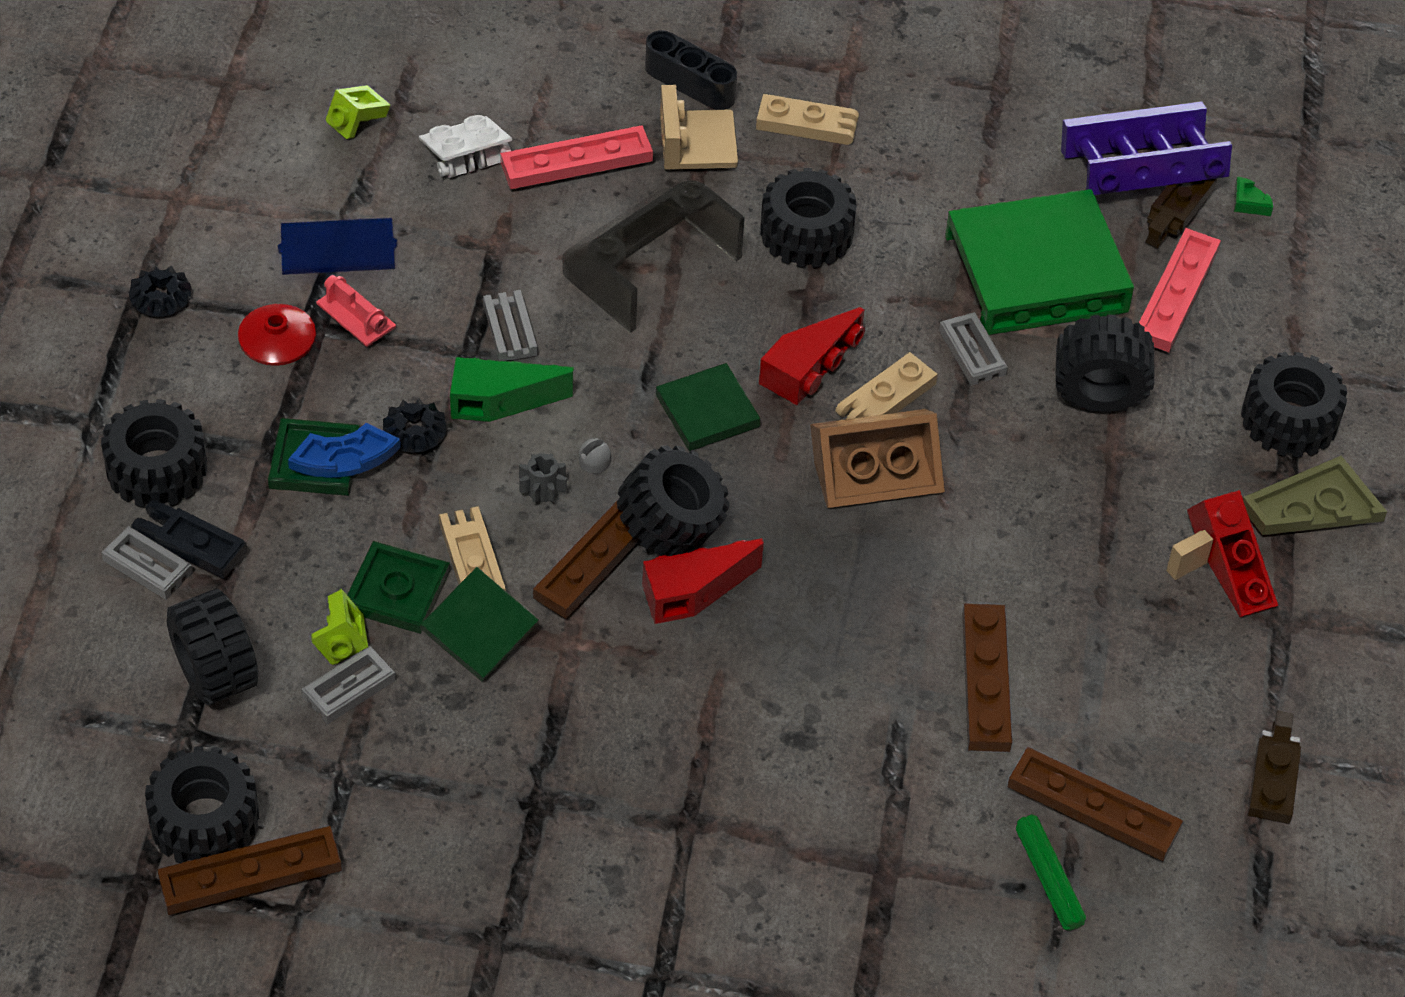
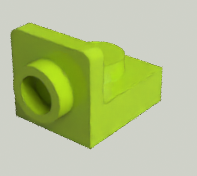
(355, 105)
(344, 632)

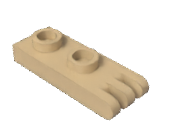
(807, 119)
(890, 389)
(469, 545)

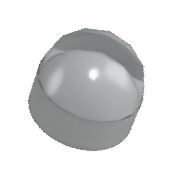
(598, 458)

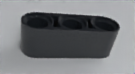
(691, 70)

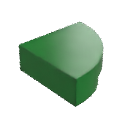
(1251, 199)

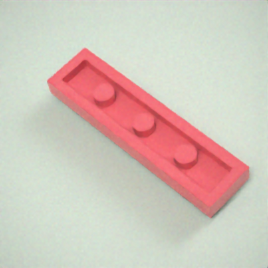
(576, 157)
(1179, 287)

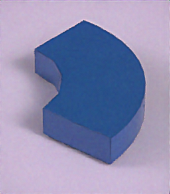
(344, 454)

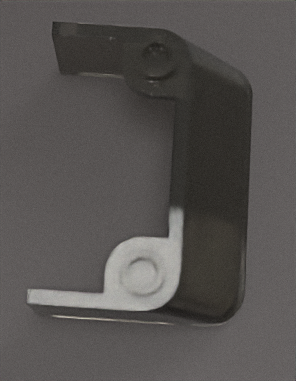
(594, 259)

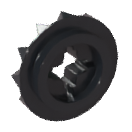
(158, 303)
(416, 438)

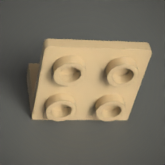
(695, 137)

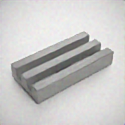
(504, 303)
(963, 359)
(141, 567)
(352, 689)

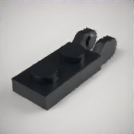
(192, 538)

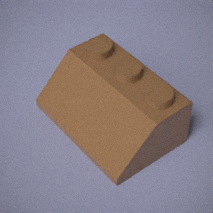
(878, 457)

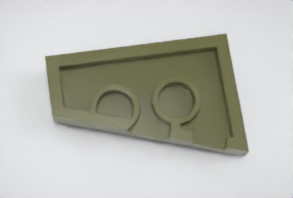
(1314, 500)

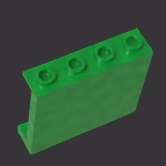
(1041, 261)

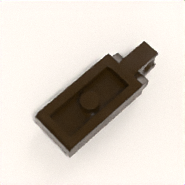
(1176, 208)
(1275, 772)

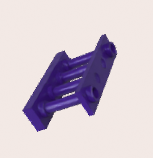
(1145, 129)

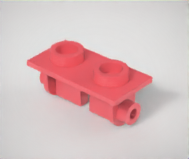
(354, 311)

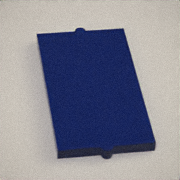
(337, 246)

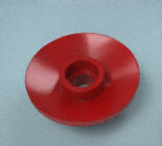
(276, 334)

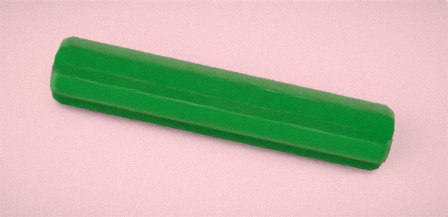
(1050, 872)

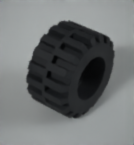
(808, 217)
(1105, 364)
(1289, 426)
(152, 429)
(649, 506)
(212, 646)
(201, 777)

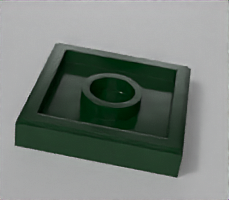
(707, 406)
(289, 438)
(398, 586)
(479, 624)

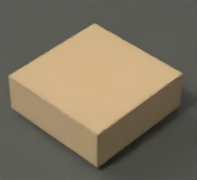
(1189, 554)

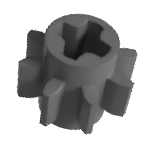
(542, 477)

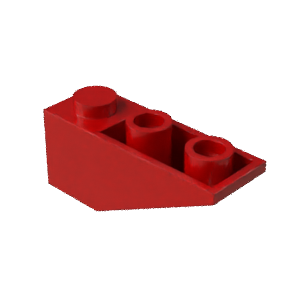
(804, 356)
(1234, 552)
(693, 580)

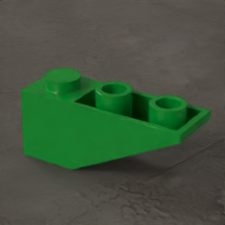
(501, 388)

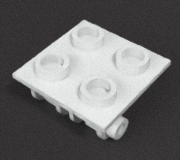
(457, 143)

